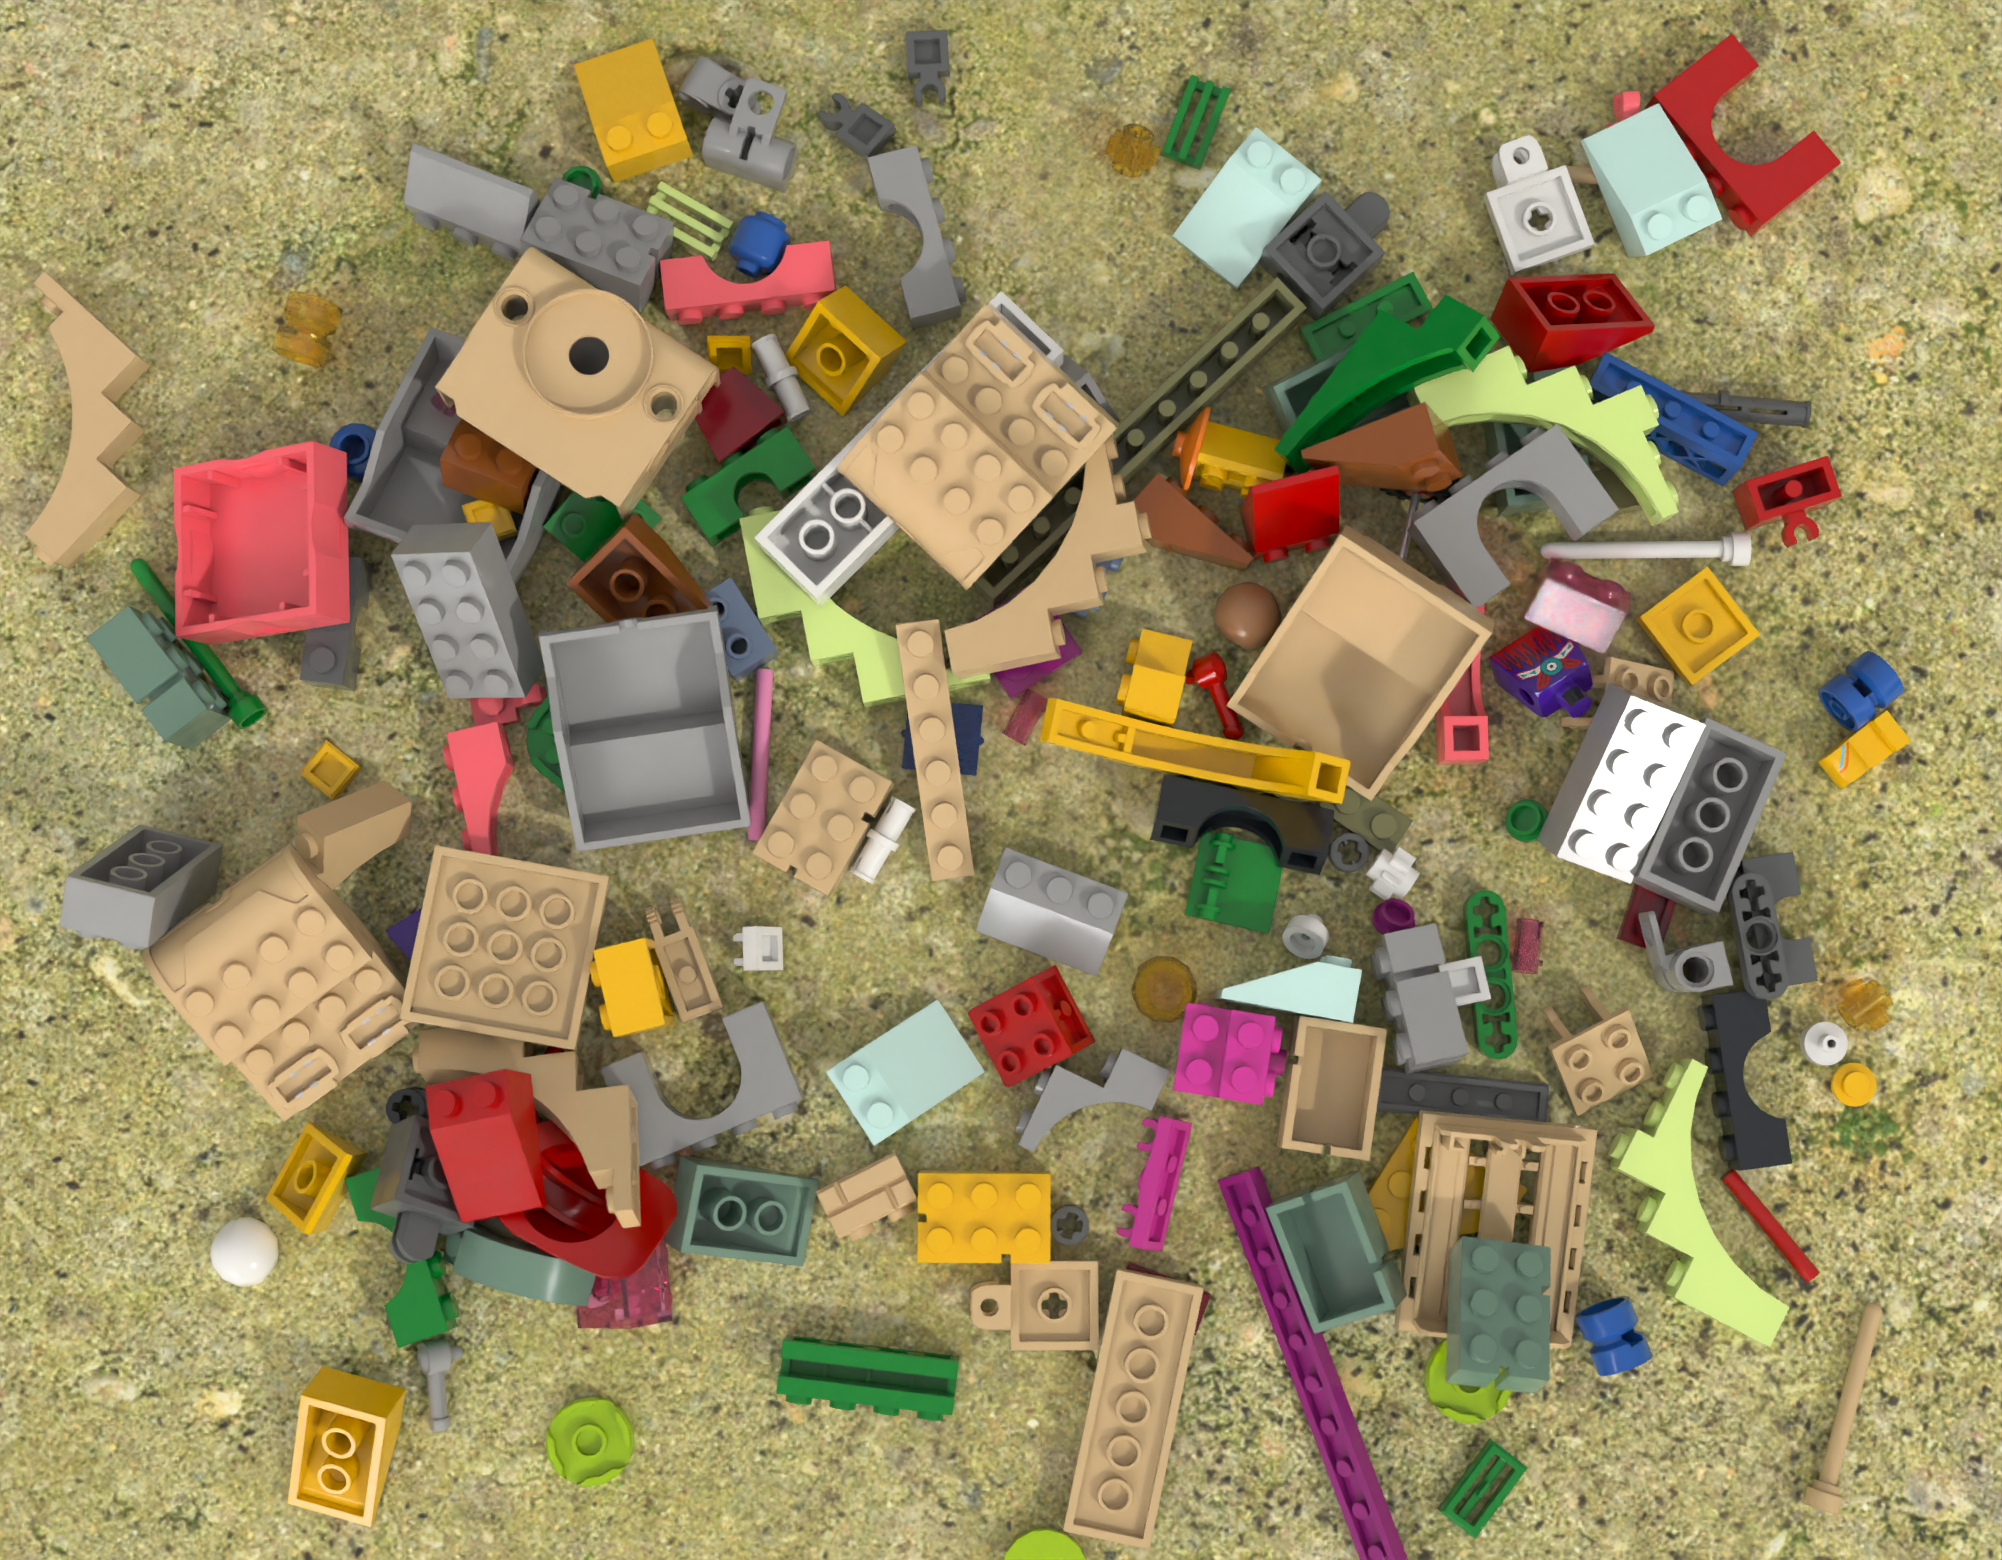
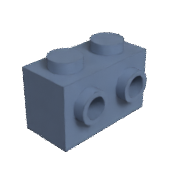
(743, 635)

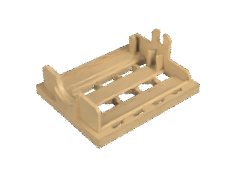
(1551, 1224)

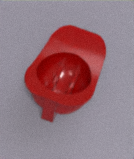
(577, 1217)

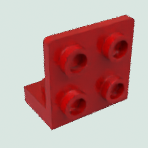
(1031, 1026)

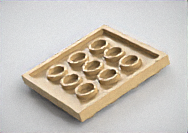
(505, 947)

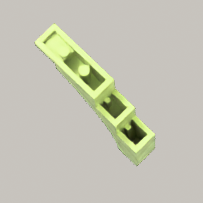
(829, 629)

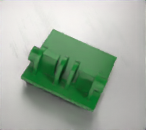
(588, 522)
(1234, 883)

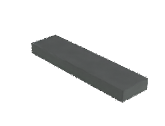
(1461, 1095)

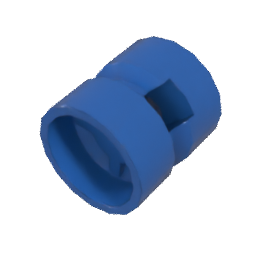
(1854, 696)
(1615, 1341)

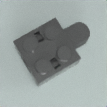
(1331, 252)
(415, 1192)

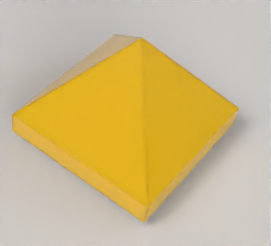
(730, 352)

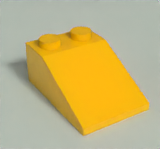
(632, 110)
(344, 1444)

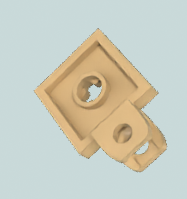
(1021, 1309)

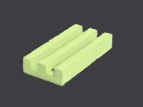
(657, 203)

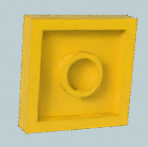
(1698, 627)

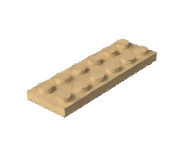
(1133, 1408)

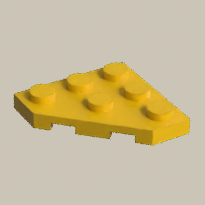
(1392, 1187)

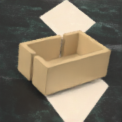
(821, 818)
(1332, 1087)

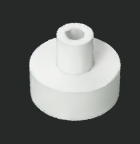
(1306, 936)
(1814, 1043)

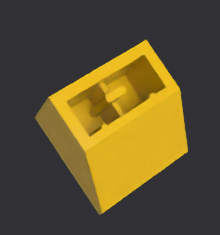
(1236, 459)

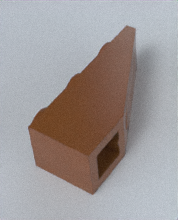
(1187, 529)

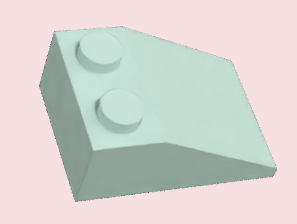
(1650, 182)
(1247, 207)
(1313, 990)
(905, 1072)

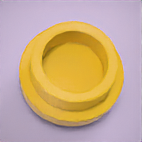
(1853, 1084)

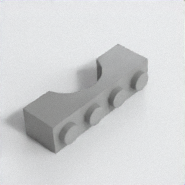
(902, 188)

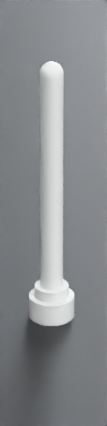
(1731, 549)

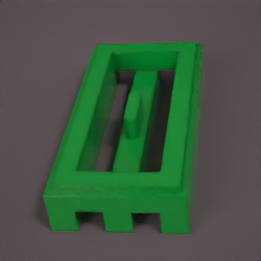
(1208, 90)
(1469, 1477)

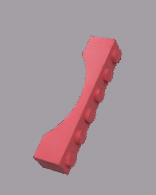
(482, 769)

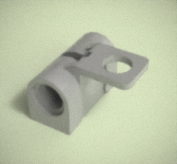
(748, 142)
(1705, 962)

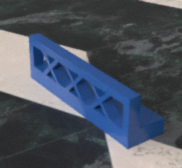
(1697, 427)

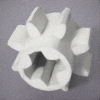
(1392, 873)

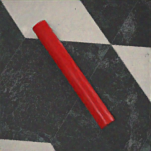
(1770, 1225)

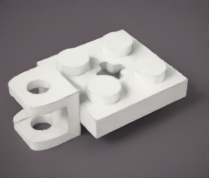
(1531, 188)

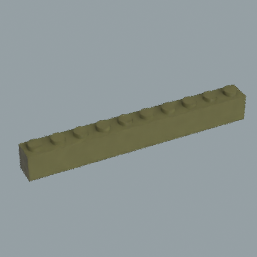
(1154, 426)

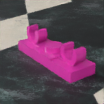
(1157, 1183)

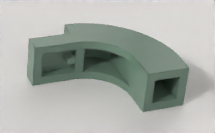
(516, 1267)

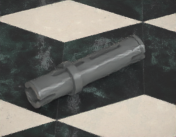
(1794, 412)

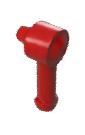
(1211, 674)

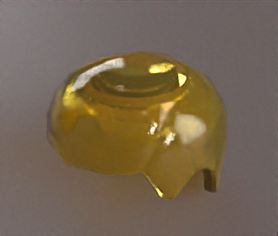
(1164, 988)

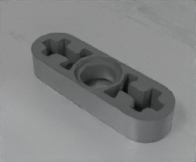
(1774, 945)

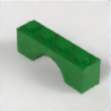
(422, 1304)

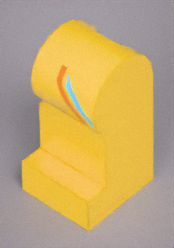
(1863, 749)

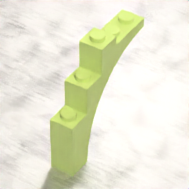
(1608, 430)
(1674, 1216)

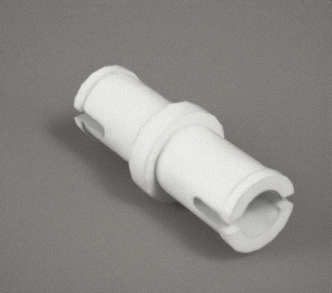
(781, 377)
(882, 840)

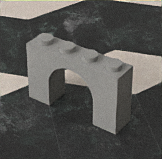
(1543, 466)
(765, 1087)

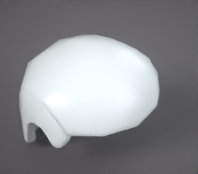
(244, 1251)

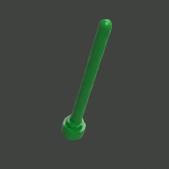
(244, 707)

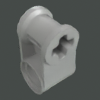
(714, 90)

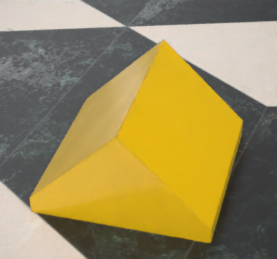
(314, 1179)

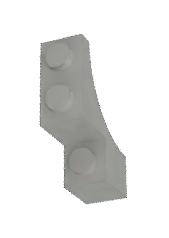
(1061, 1092)

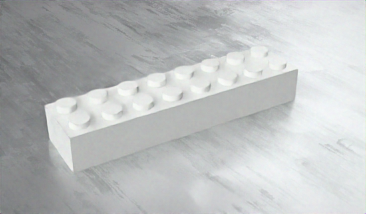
(832, 524)

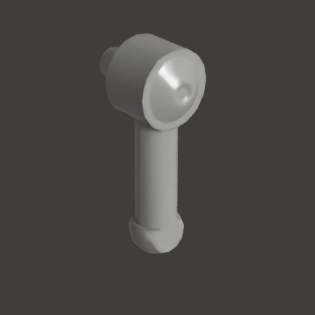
(435, 1359)

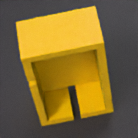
(984, 1216)

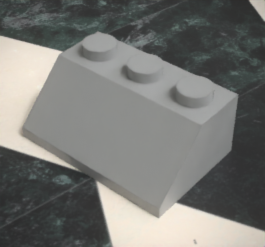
(468, 202)
(1051, 911)

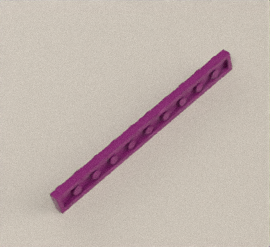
(1312, 1373)

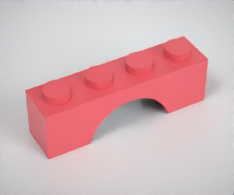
(697, 292)
(1463, 721)

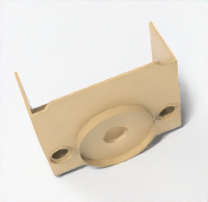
(578, 428)

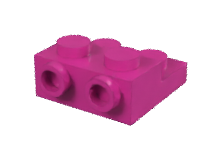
(1226, 1054)

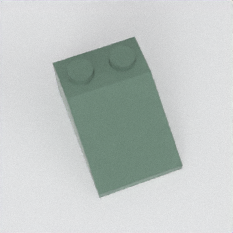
(741, 1211)

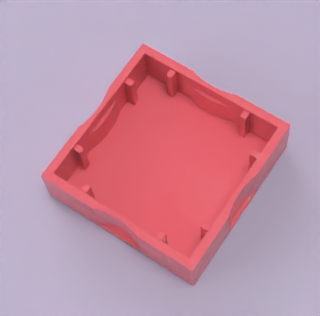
(262, 544)

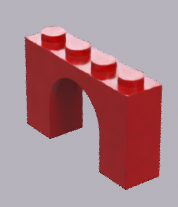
(1748, 191)

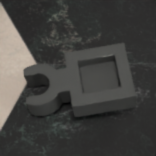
(928, 60)
(859, 130)

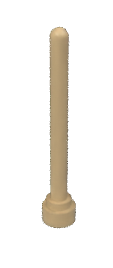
(1824, 1492)

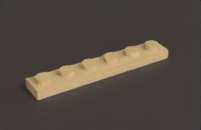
(934, 749)

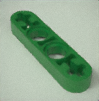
(1496, 974)

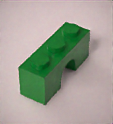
(775, 460)

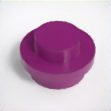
(1393, 916)

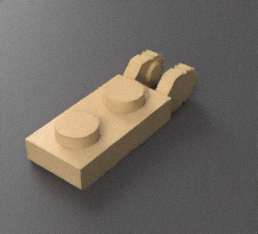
(684, 964)

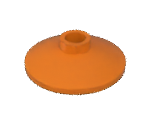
(1188, 446)

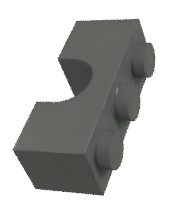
(331, 651)
(1783, 878)

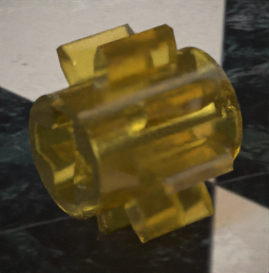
(1132, 150)
(1865, 1005)

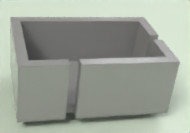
(601, 240)
(1418, 999)

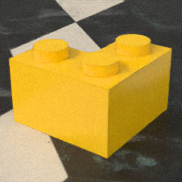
(1156, 677)

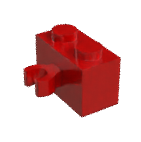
(1788, 497)

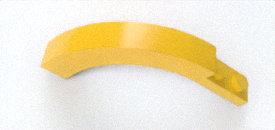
(1195, 755)

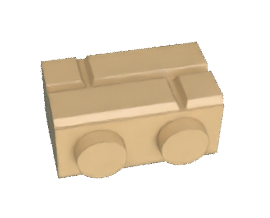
(868, 1196)

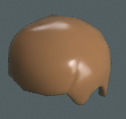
(1247, 615)

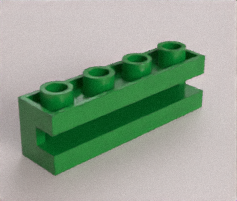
(867, 1376)

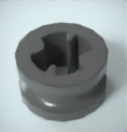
(1360, 848)
(1077, 1235)

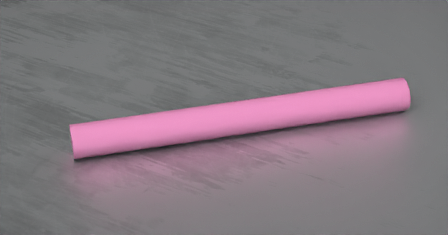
(760, 753)

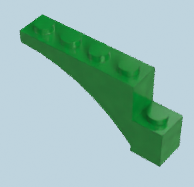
(1384, 364)

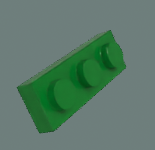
(1400, 298)

